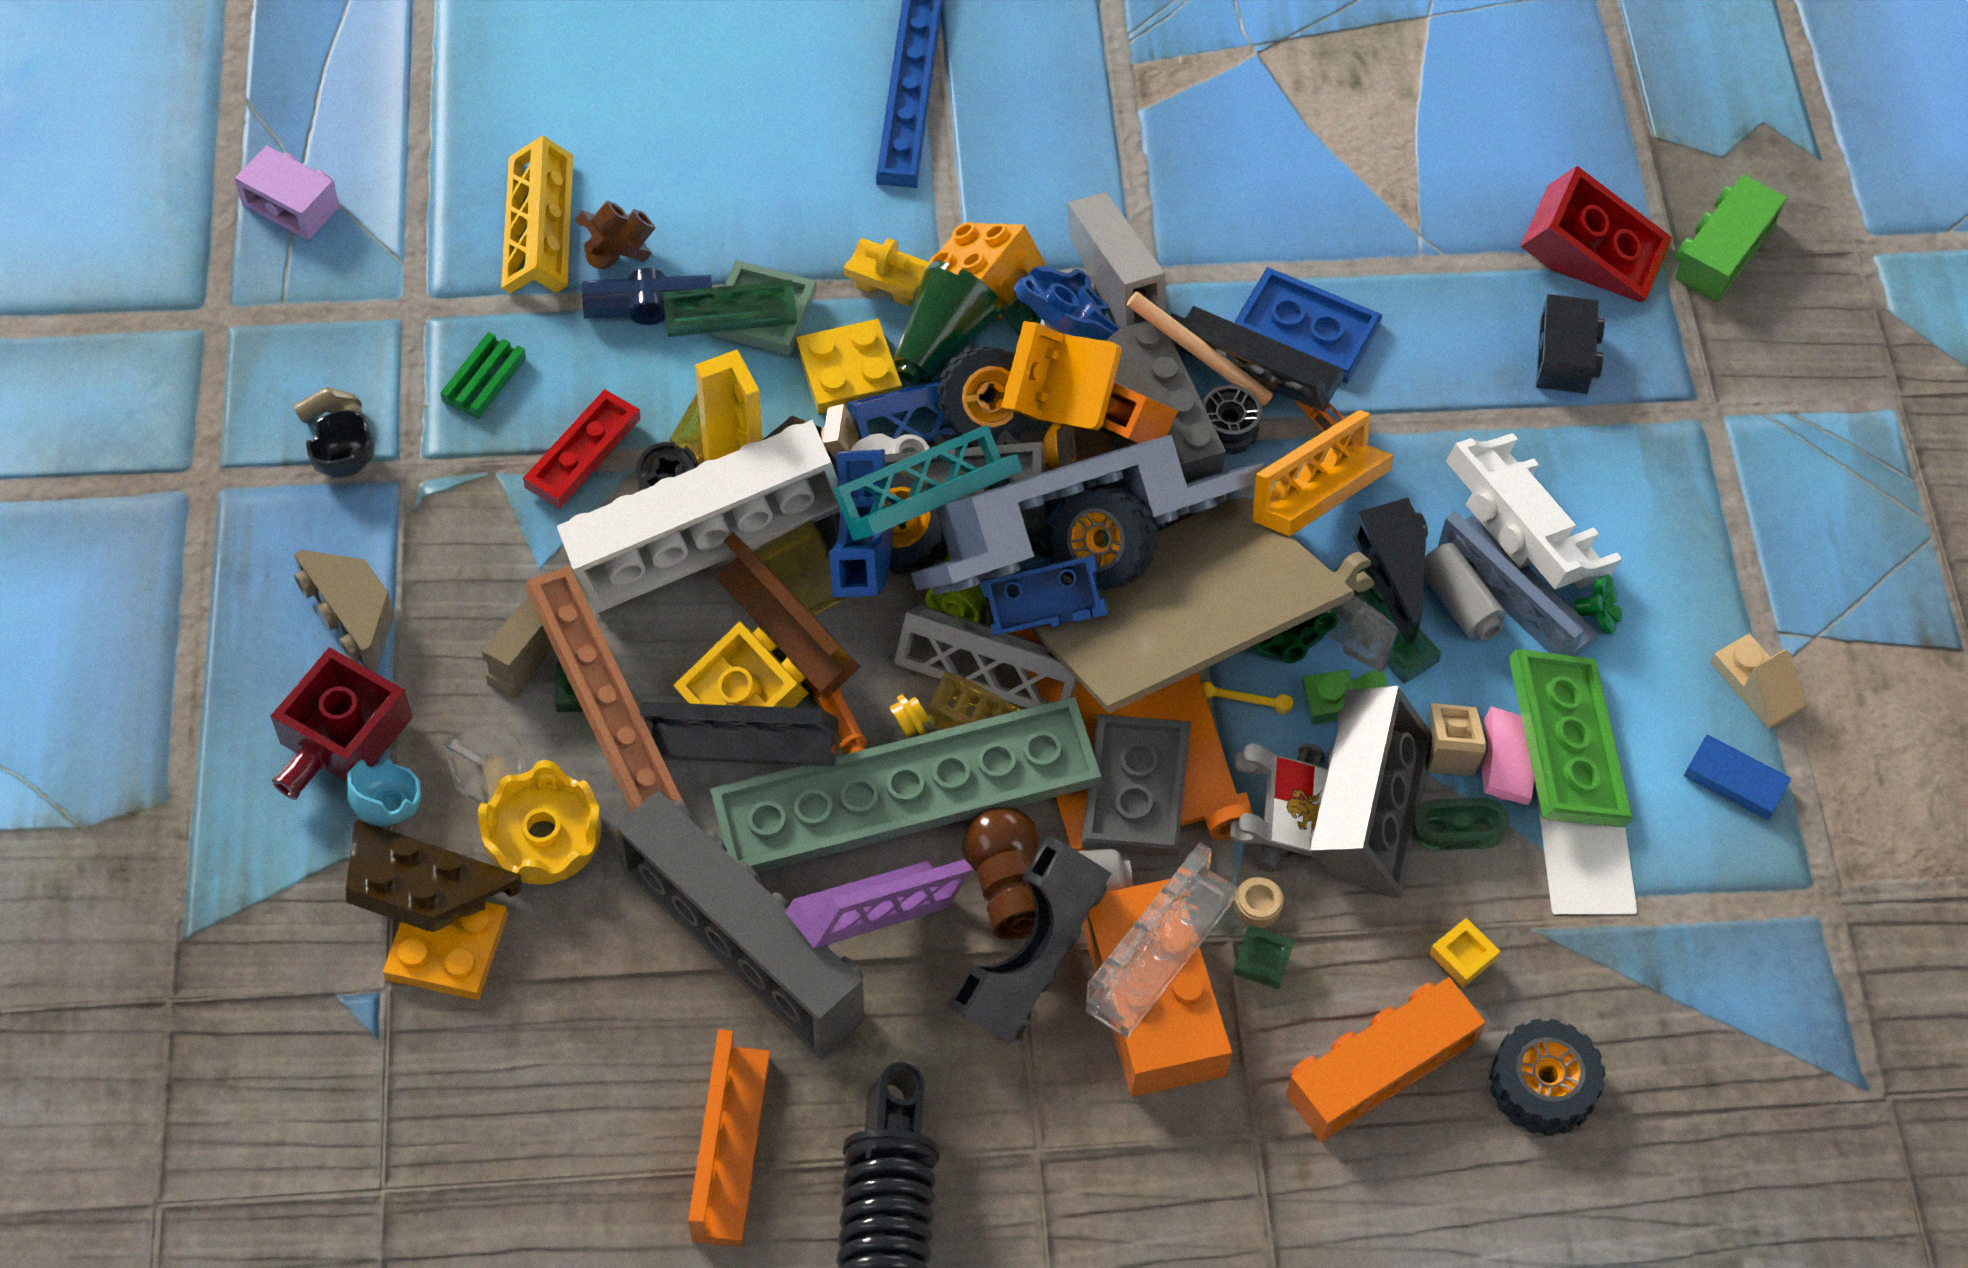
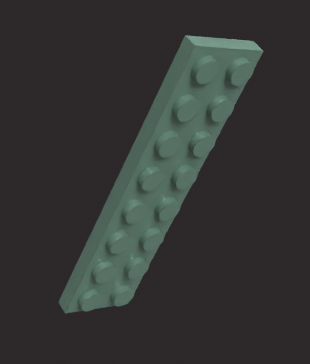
(906, 786)

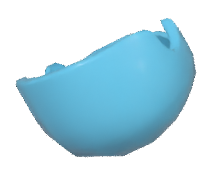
(383, 792)

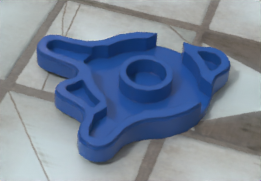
(1066, 302)

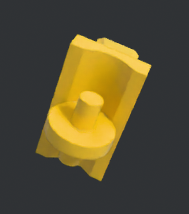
(886, 269)

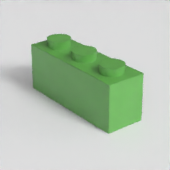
(1728, 237)

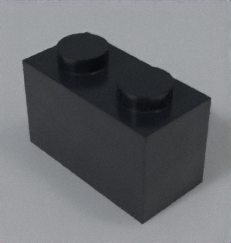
(1569, 344)

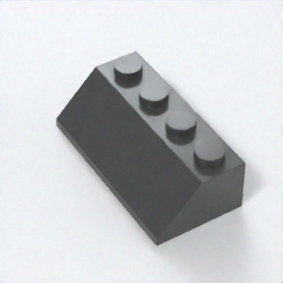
(1156, 370)
(1372, 790)

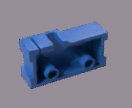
(1045, 595)

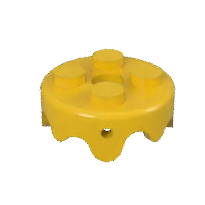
(535, 797)

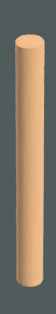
(1197, 347)

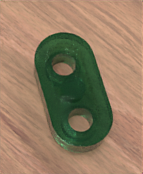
(1458, 823)

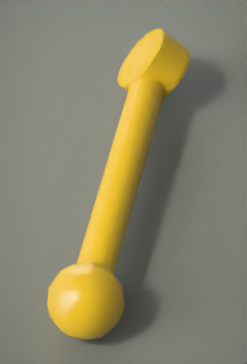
(1281, 704)

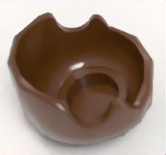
(998, 832)

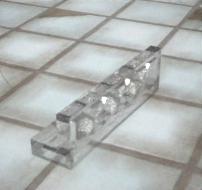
(1159, 943)

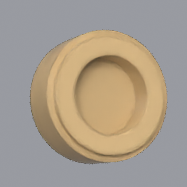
(1259, 902)

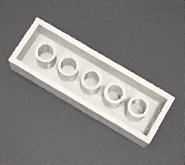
(685, 518)

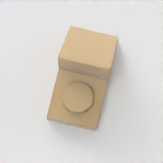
(1761, 681)
(1456, 740)

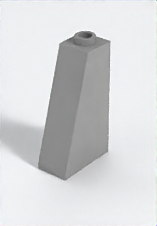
(1114, 257)

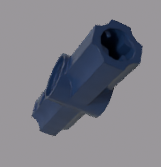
(636, 297)

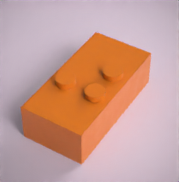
(1183, 1031)

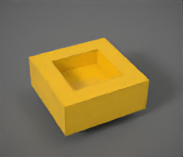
(1464, 952)

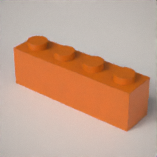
(1384, 1057)

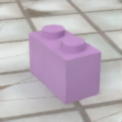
(287, 192)

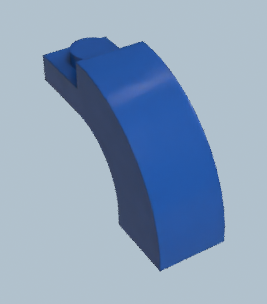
(863, 564)

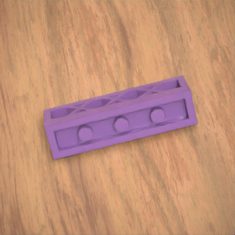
(877, 901)

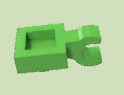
(1327, 692)

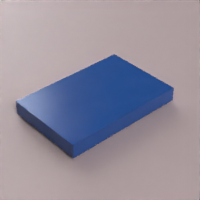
(1310, 320)

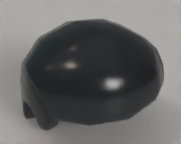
(341, 444)

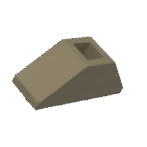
(348, 600)

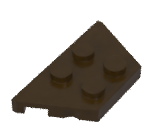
(419, 880)

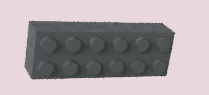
(740, 923)

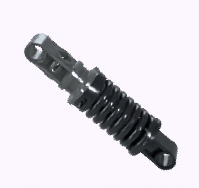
(889, 1179)

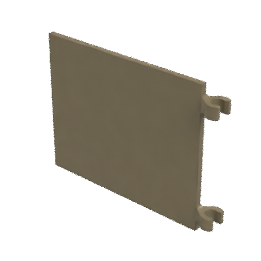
(1204, 597)

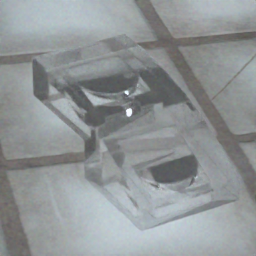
(1364, 633)

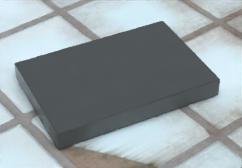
(1140, 785)

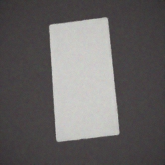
(1587, 868)

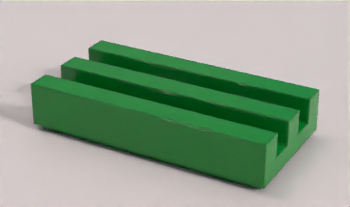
(477, 371)

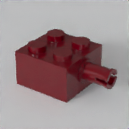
(336, 719)

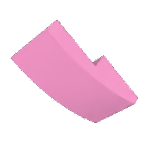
(1507, 762)

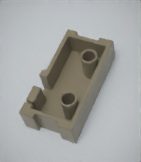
(516, 650)

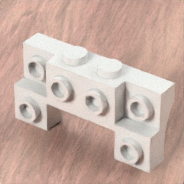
(1525, 515)

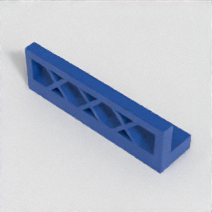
(903, 400)

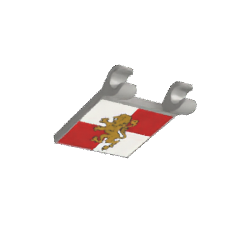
(1290, 800)

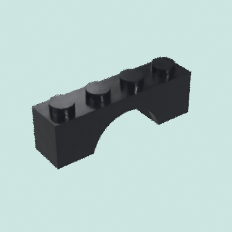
(1063, 893)

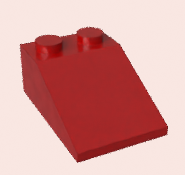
(1596, 237)

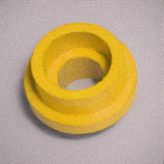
(909, 716)

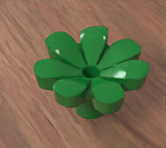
(1601, 604)

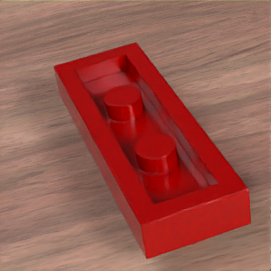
(581, 448)

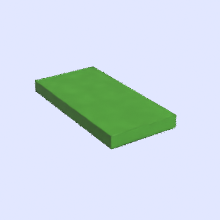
(1570, 738)

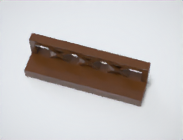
(786, 619)

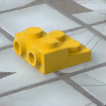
(743, 673)

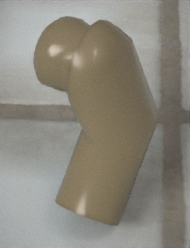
(324, 401)

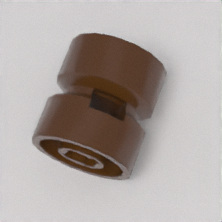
(1009, 898)

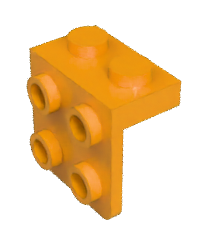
(994, 254)
(1061, 377)

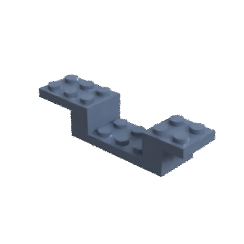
(988, 530)

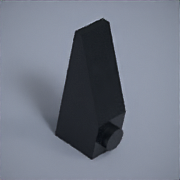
(1396, 546)

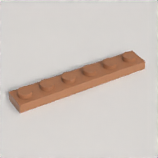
(600, 687)

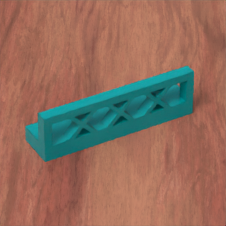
(932, 498)

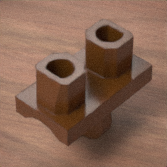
(615, 235)

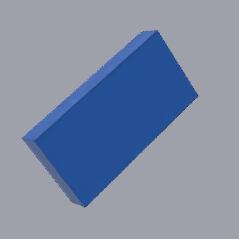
(1737, 777)

